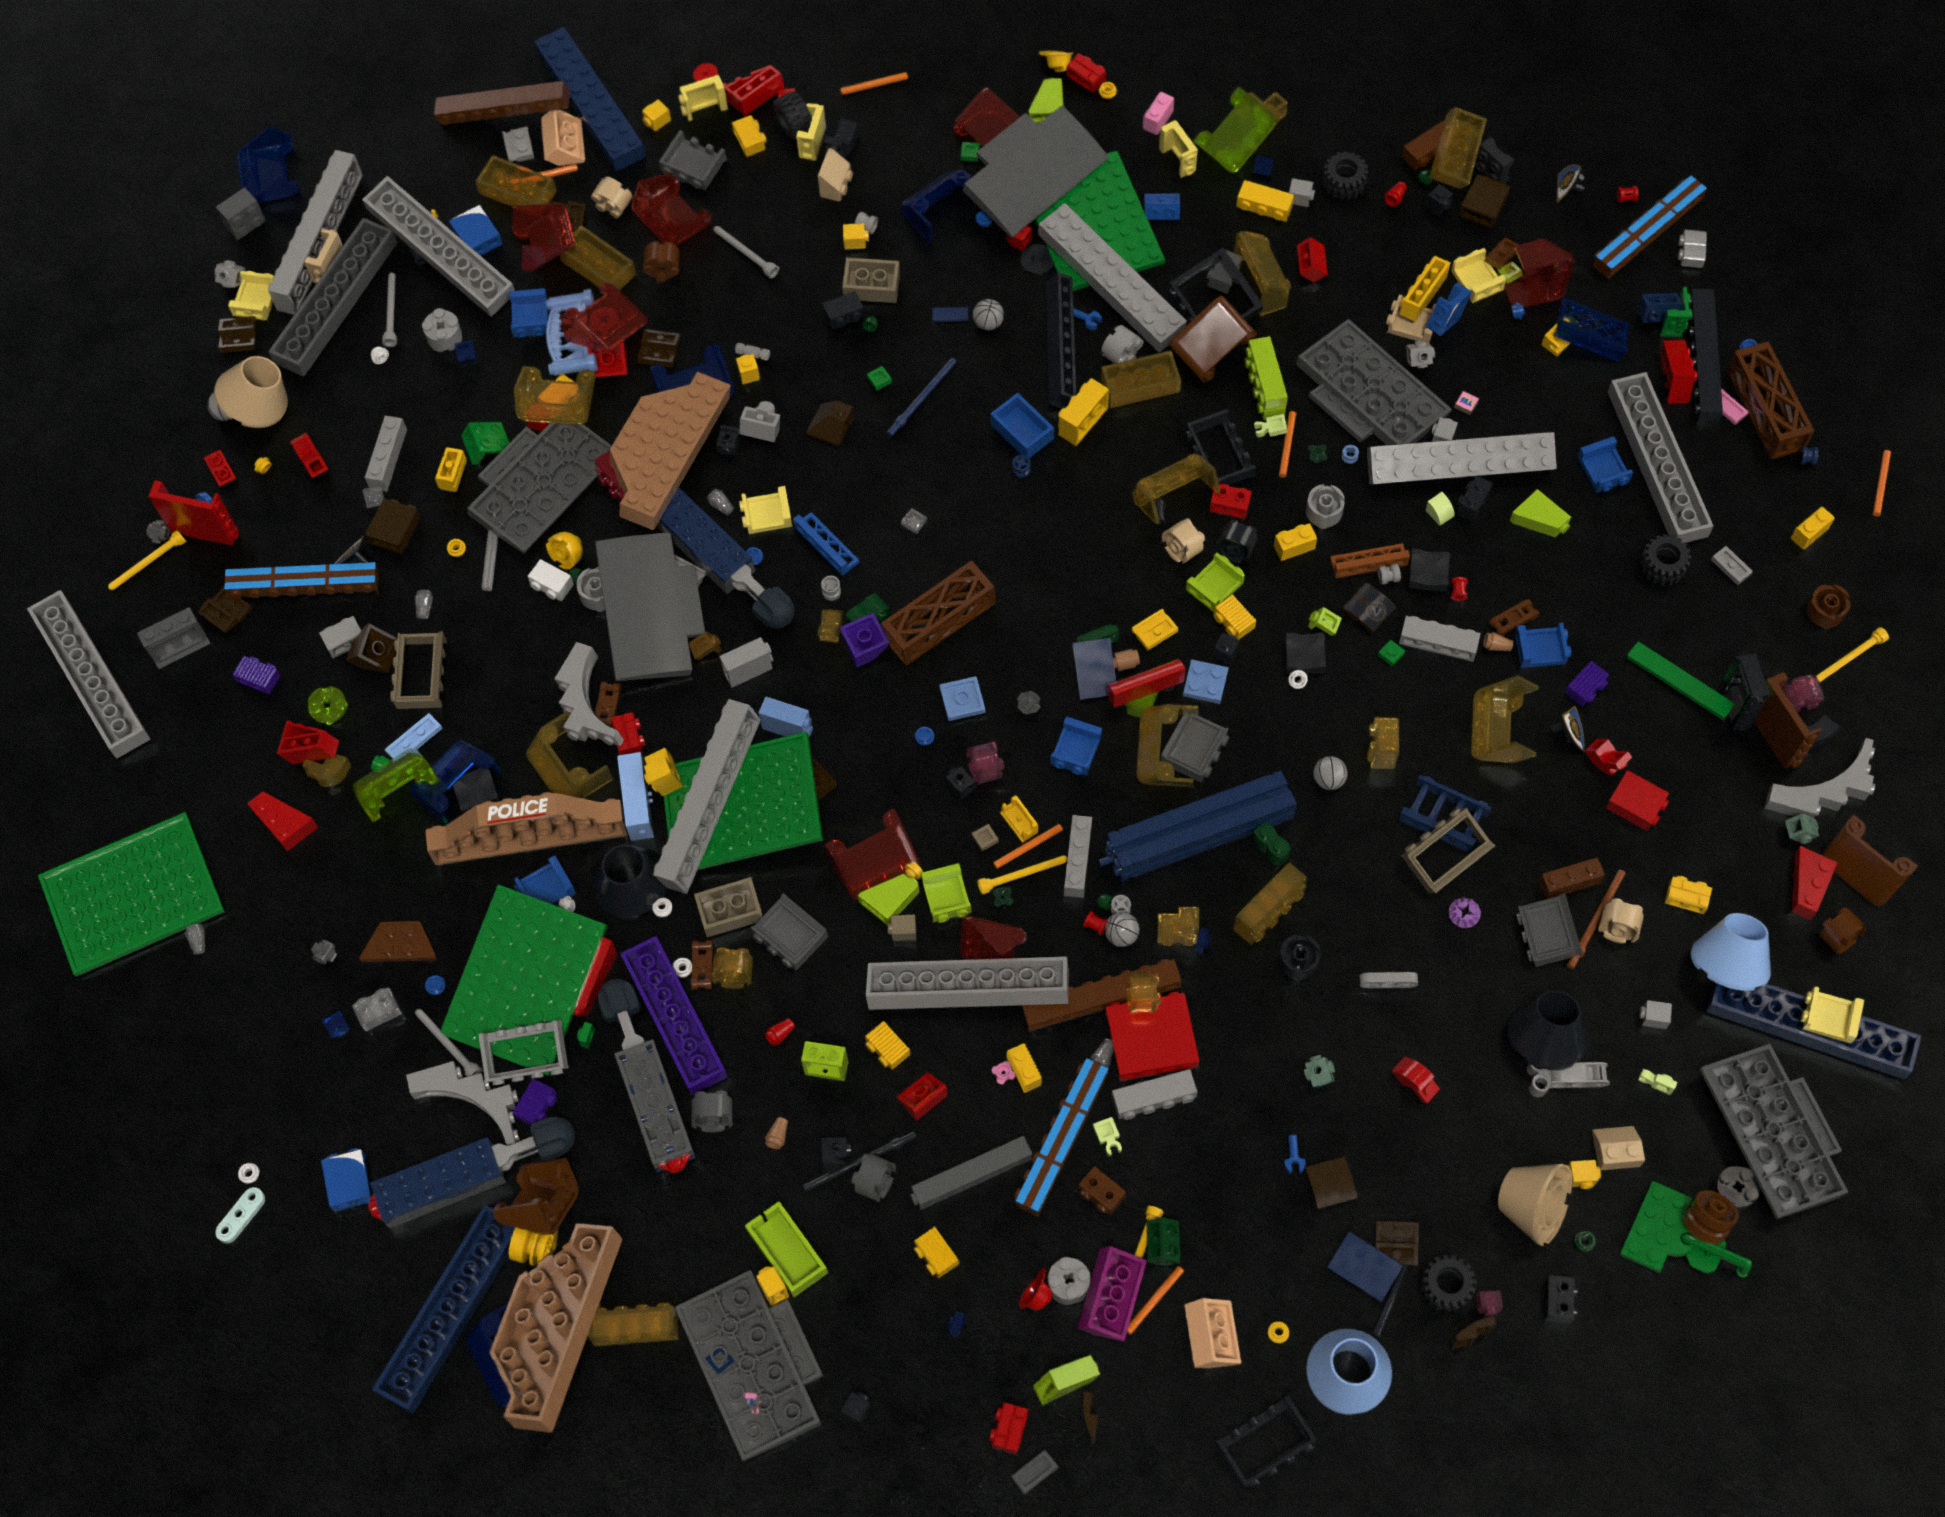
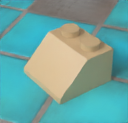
(834, 176)
(1618, 1148)

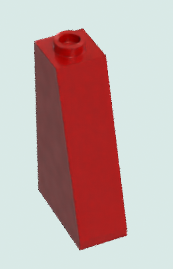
(600, 968)

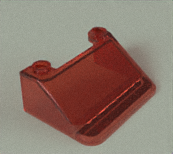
(547, 231)
(603, 322)
(873, 859)
(988, 939)

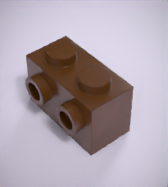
(1101, 1191)

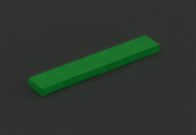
(1680, 681)

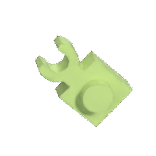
(1274, 426)
(1660, 1082)
(1107, 1133)

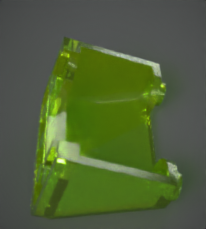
(1238, 133)
(389, 777)

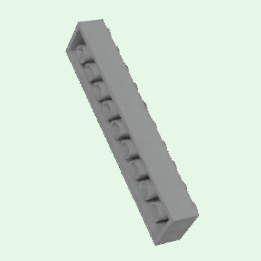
(324, 212)
(439, 246)
(1111, 277)
(1461, 458)
(1660, 458)
(88, 674)
(707, 796)
(967, 983)

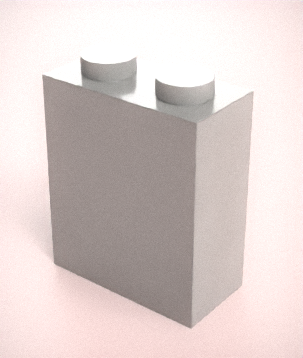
(746, 662)

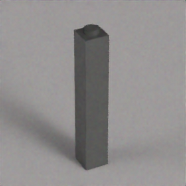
(971, 1173)

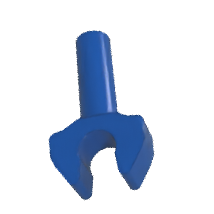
(1088, 318)
(1294, 1158)

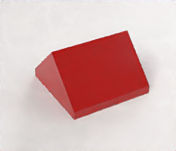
(611, 362)
(922, 1095)

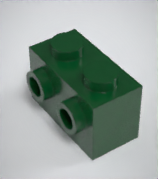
(1163, 1241)

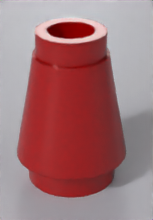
(1394, 195)
(779, 1032)

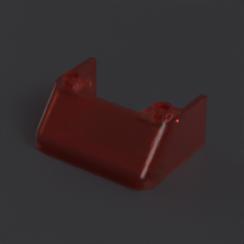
(1548, 281)

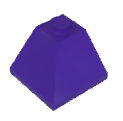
(864, 639)

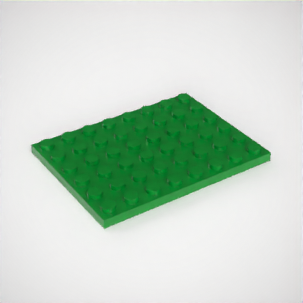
(1114, 213)
(768, 806)
(130, 894)
(522, 974)

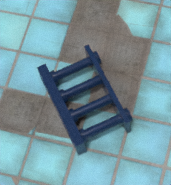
(1427, 823)

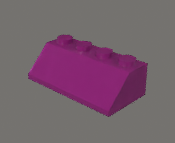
(1112, 1294)

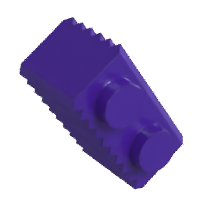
(256, 675)
(1587, 683)
(535, 1102)

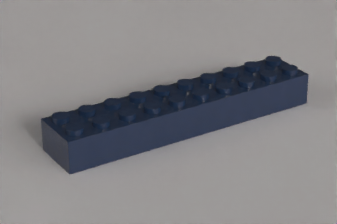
(590, 99)
(1780, 1014)
(446, 1312)

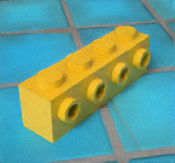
(1424, 288)

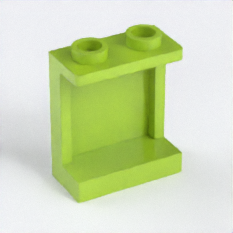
(1215, 582)
(946, 893)

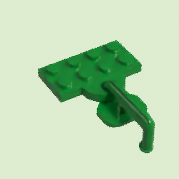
(1659, 1231)

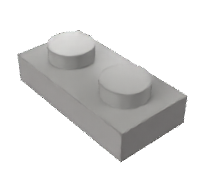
(1731, 565)

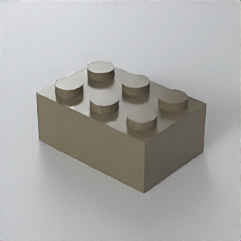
(872, 279)
(728, 907)

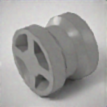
(1120, 902)

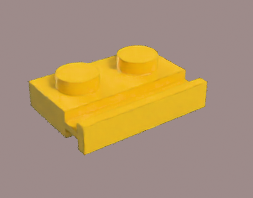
(1154, 629)

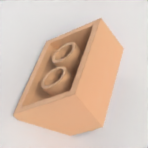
(562, 138)
(1212, 1333)

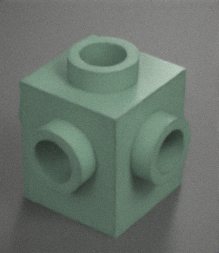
(1802, 828)
(1326, 1075)

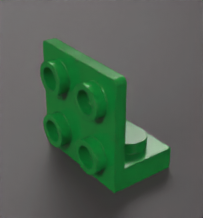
(1677, 320)
(483, 439)

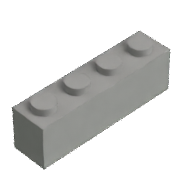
(386, 452)
(1439, 638)
(1078, 856)
(1154, 1094)

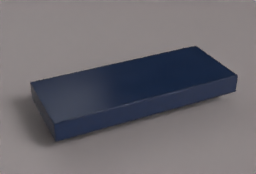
(950, 314)

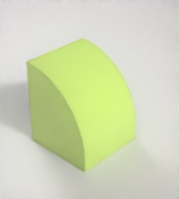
(1440, 508)

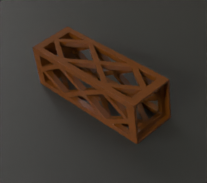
(1795, 435)
(938, 598)

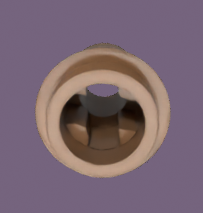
(1497, 642)
(777, 1133)

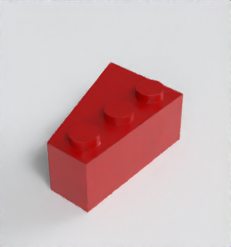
(753, 90)
(1679, 371)
(306, 743)
(282, 820)
(1811, 879)

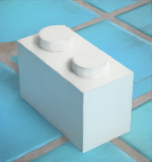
(550, 580)

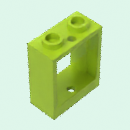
(820, 1056)

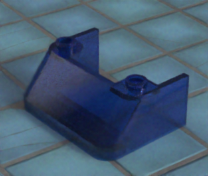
(920, 201)
(480, 1346)

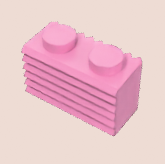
(1158, 113)

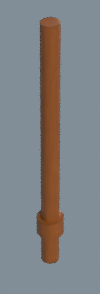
(1597, 917)

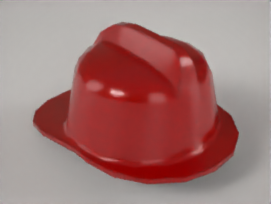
(1036, 1294)

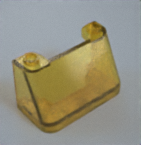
(553, 400)

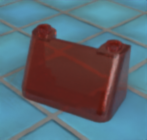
(985, 117)
(665, 212)

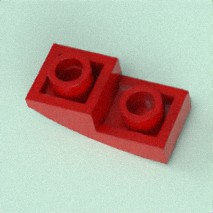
(220, 468)

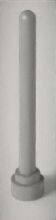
(769, 269)
(389, 338)
(469, 1067)

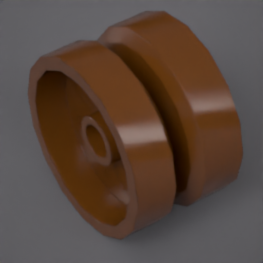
(1710, 1217)

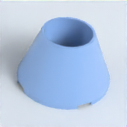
(1735, 953)
(1334, 1391)

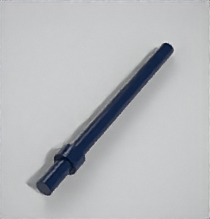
(900, 421)

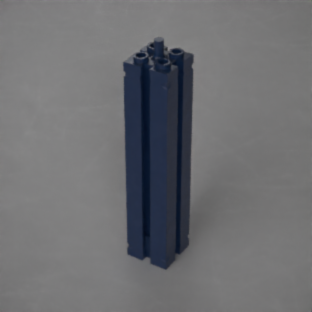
(1198, 826)

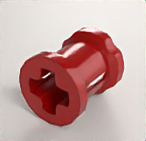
(1632, 191)
(1459, 589)
(1095, 923)

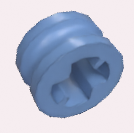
(1348, 459)

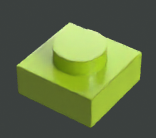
(1510, 272)

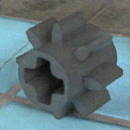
(158, 531)
(1028, 702)
(323, 952)

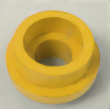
(1107, 86)
(262, 465)
(454, 544)
(913, 870)
(1275, 1338)

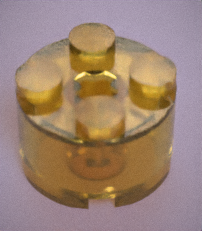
(732, 968)
(1142, 992)

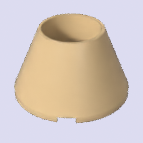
(249, 403)
(1536, 1199)

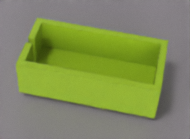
(1265, 377)
(786, 1249)

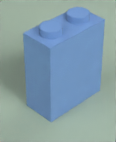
(784, 718)

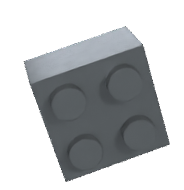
(240, 213)

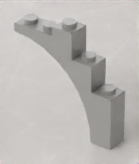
(574, 681)
(1830, 794)
(449, 1082)

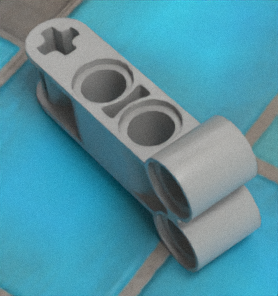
(1580, 1075)

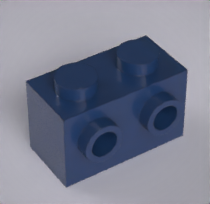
(1654, 306)

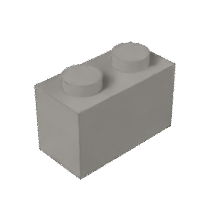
(340, 636)

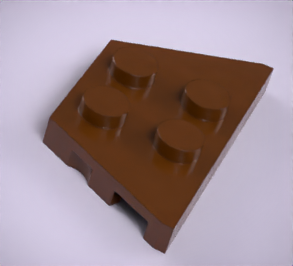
(398, 943)

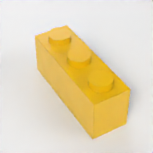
(1265, 201)

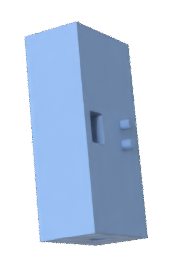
(635, 796)

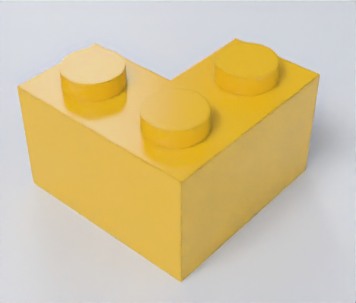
(662, 772)

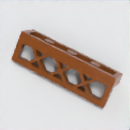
(1371, 563)

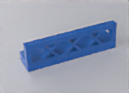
(823, 546)

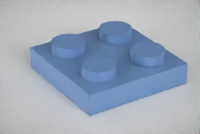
(1205, 681)
(962, 698)

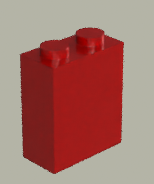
(1638, 801)

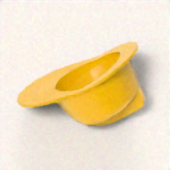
(1057, 60)

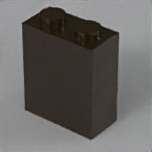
(1484, 201)
(393, 525)

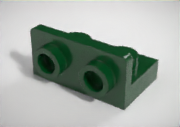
(1103, 632)

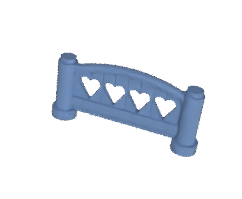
(580, 359)

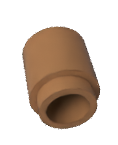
(1126, 659)

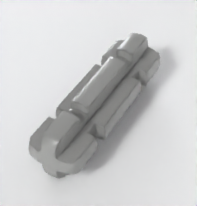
(764, 353)

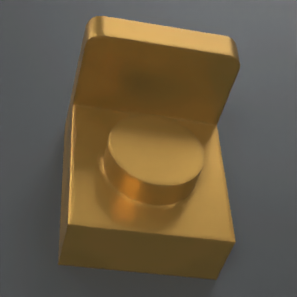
(704, 645)

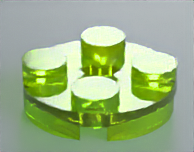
(327, 695)

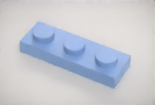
(415, 736)

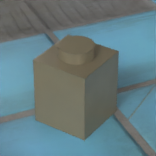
(902, 927)

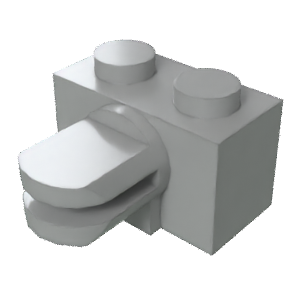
(760, 422)

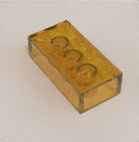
(1458, 148)
(514, 184)
(598, 260)
(1141, 379)
(1270, 904)
(634, 1325)

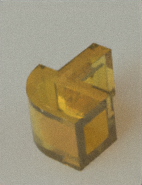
(830, 624)
(329, 773)

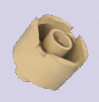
(611, 197)
(1183, 541)
(1621, 921)

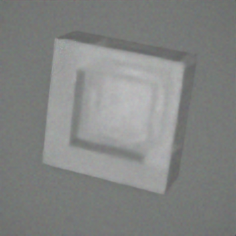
(373, 496)
(913, 520)

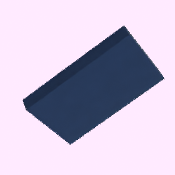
(1093, 667)
(1365, 1266)

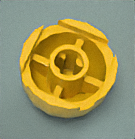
(565, 548)

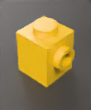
(656, 115)
(855, 236)
(748, 368)
(1584, 1173)

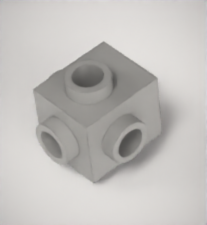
(228, 274)
(1420, 354)

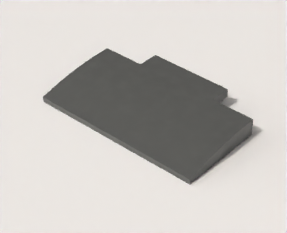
(1032, 168)
(1369, 388)
(536, 481)
(648, 606)
(1777, 1130)
(768, 1360)

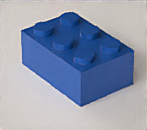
(1022, 426)

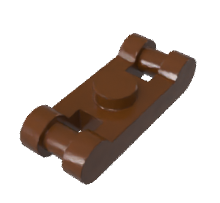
(1514, 617)
(607, 704)
(702, 964)

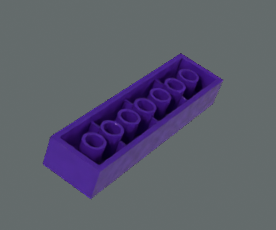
(674, 1015)

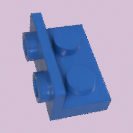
(1162, 206)

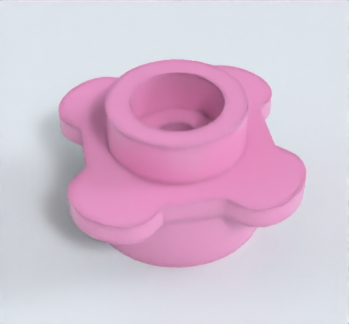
(1001, 1078)

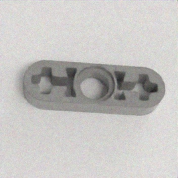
(1389, 980)

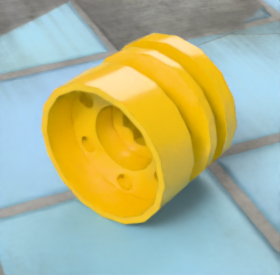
(531, 1246)

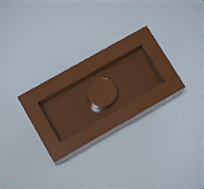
(1501, 253)

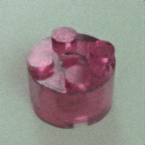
(1804, 692)
(984, 762)

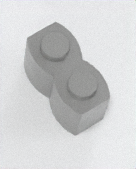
(1692, 248)

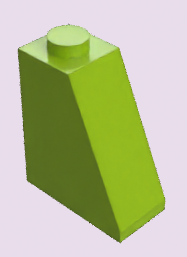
(1047, 100)
(1541, 515)
(889, 897)
(1066, 1379)

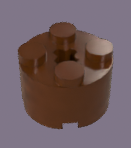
(661, 261)
(1828, 606)
(1842, 931)

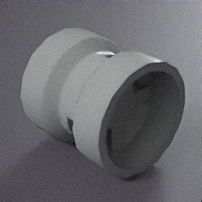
(869, 222)
(1388, 574)
(831, 583)

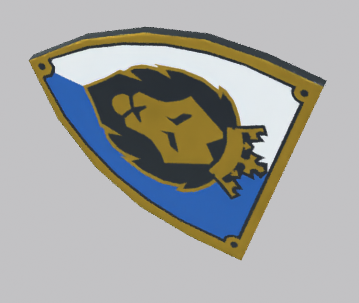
(1569, 179)
(353, 551)
(1571, 728)

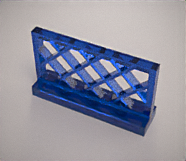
(1588, 337)

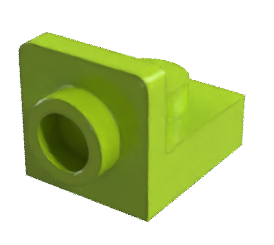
(1325, 621)

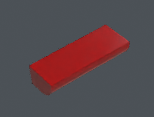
(1146, 683)

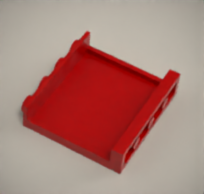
(193, 516)
(1152, 1041)

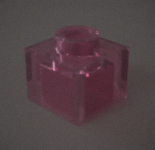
(1489, 1302)

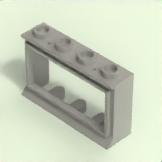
(518, 1075)

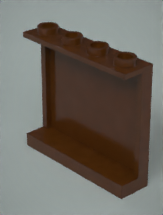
(1783, 726)

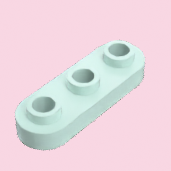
(237, 1224)

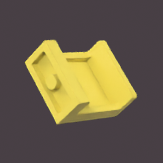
(702, 95)
(1175, 138)
(810, 141)
(1477, 275)
(253, 296)
(766, 512)
(1832, 1016)

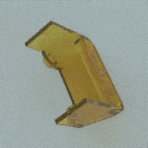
(1265, 270)
(1170, 479)
(1493, 721)
(1149, 767)
(553, 772)

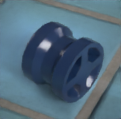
(1808, 455)
(1018, 462)

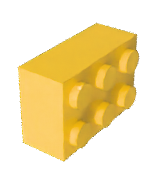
(1083, 411)

